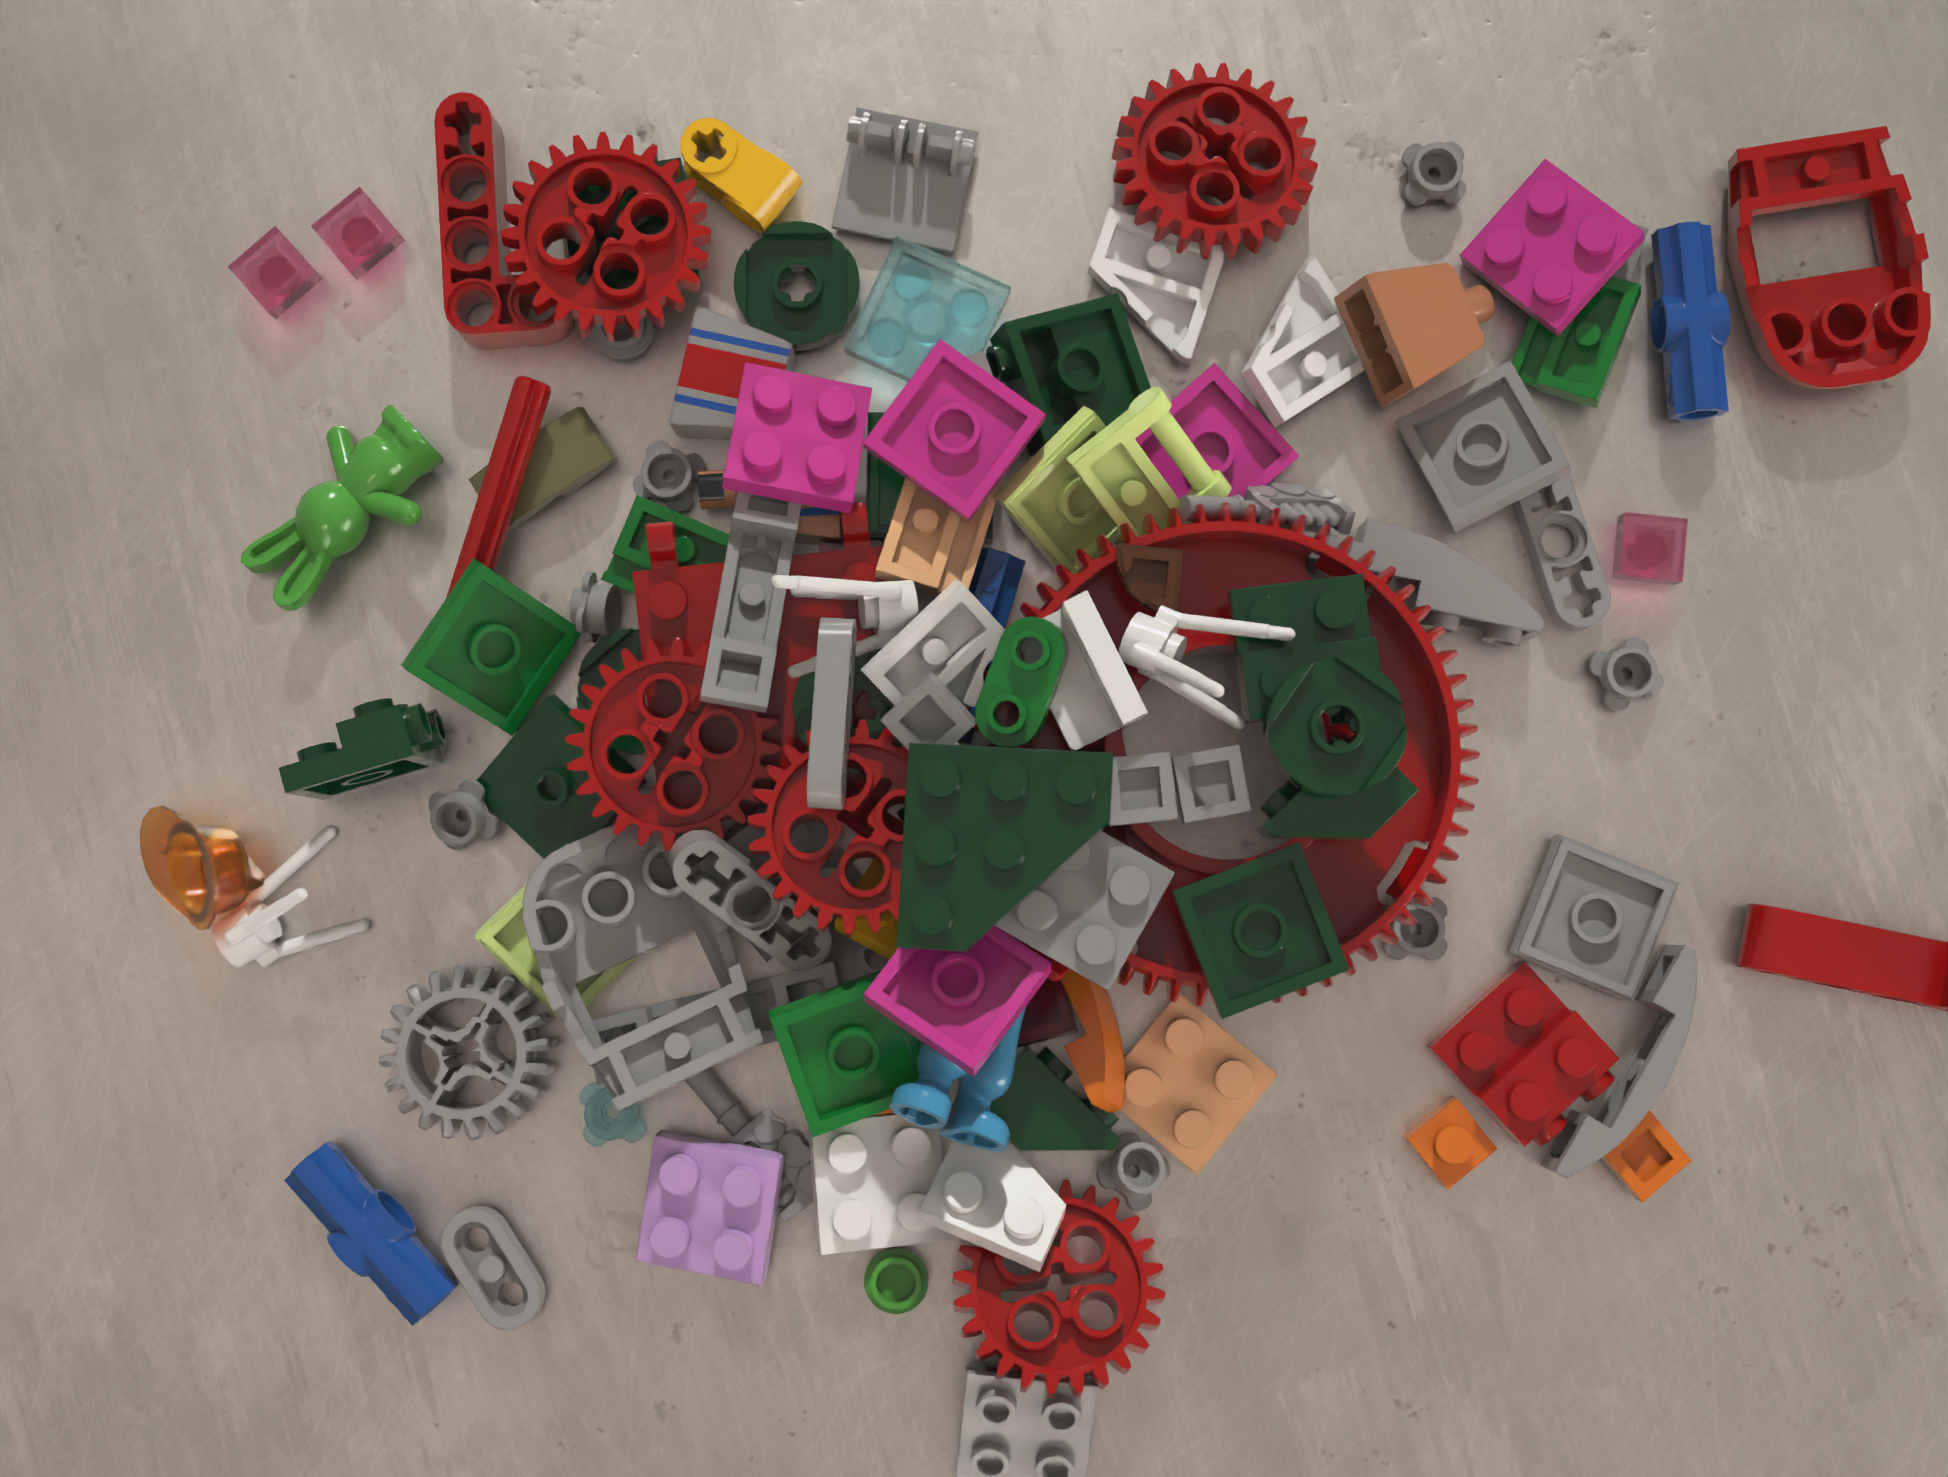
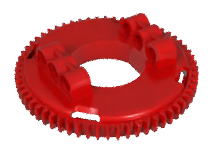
(1346, 872)

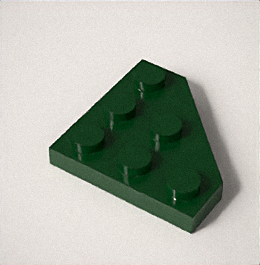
(989, 833)

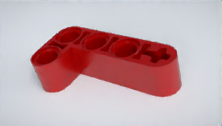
(476, 222)
(1845, 955)

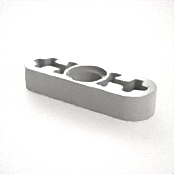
(1588, 580)
(831, 713)
(703, 886)

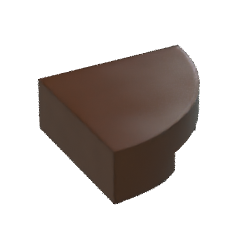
(1150, 574)

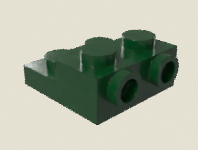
(1070, 362)
(1328, 624)
(376, 747)

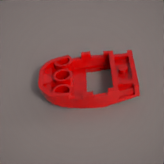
(1839, 324)

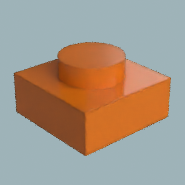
(1450, 1142)
(1646, 1158)

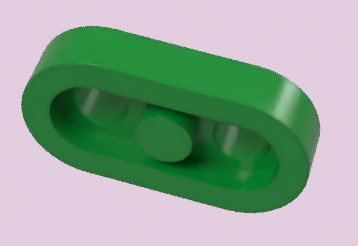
(1025, 684)

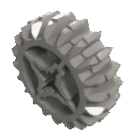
(452, 1075)

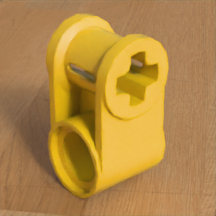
(747, 178)

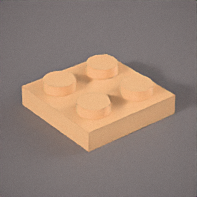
(1190, 1082)

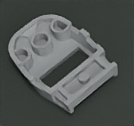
(607, 905)

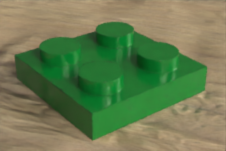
(491, 647)
(843, 1054)

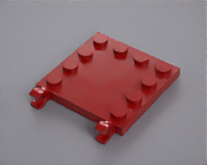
(683, 605)

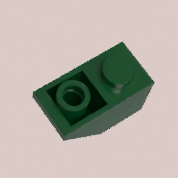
(1305, 815)
(1047, 1112)

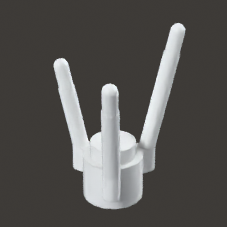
(881, 606)
(1157, 652)
(254, 927)

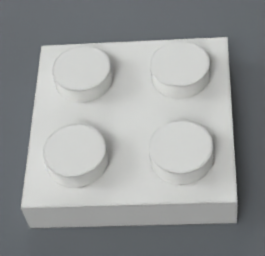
(873, 1183)

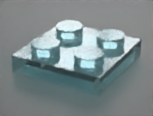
(919, 302)

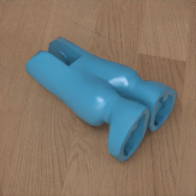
(969, 1117)

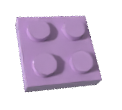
(710, 1207)

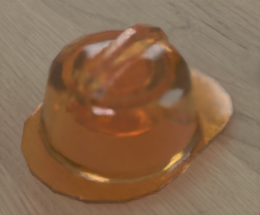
(196, 866)

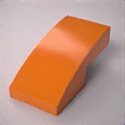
(1098, 1053)

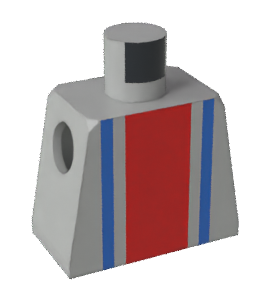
(714, 372)

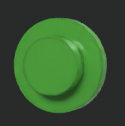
(896, 1280)

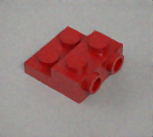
(1525, 1056)

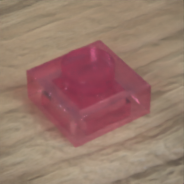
(358, 233)
(275, 272)
(1650, 548)

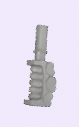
(1318, 505)
(762, 1132)

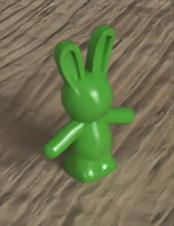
(336, 513)

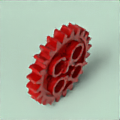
(1214, 161)
(554, 213)
(622, 711)
(801, 871)
(1071, 1347)

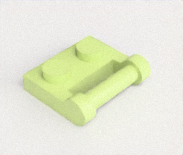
(1125, 477)

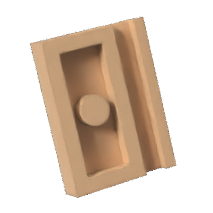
(932, 542)

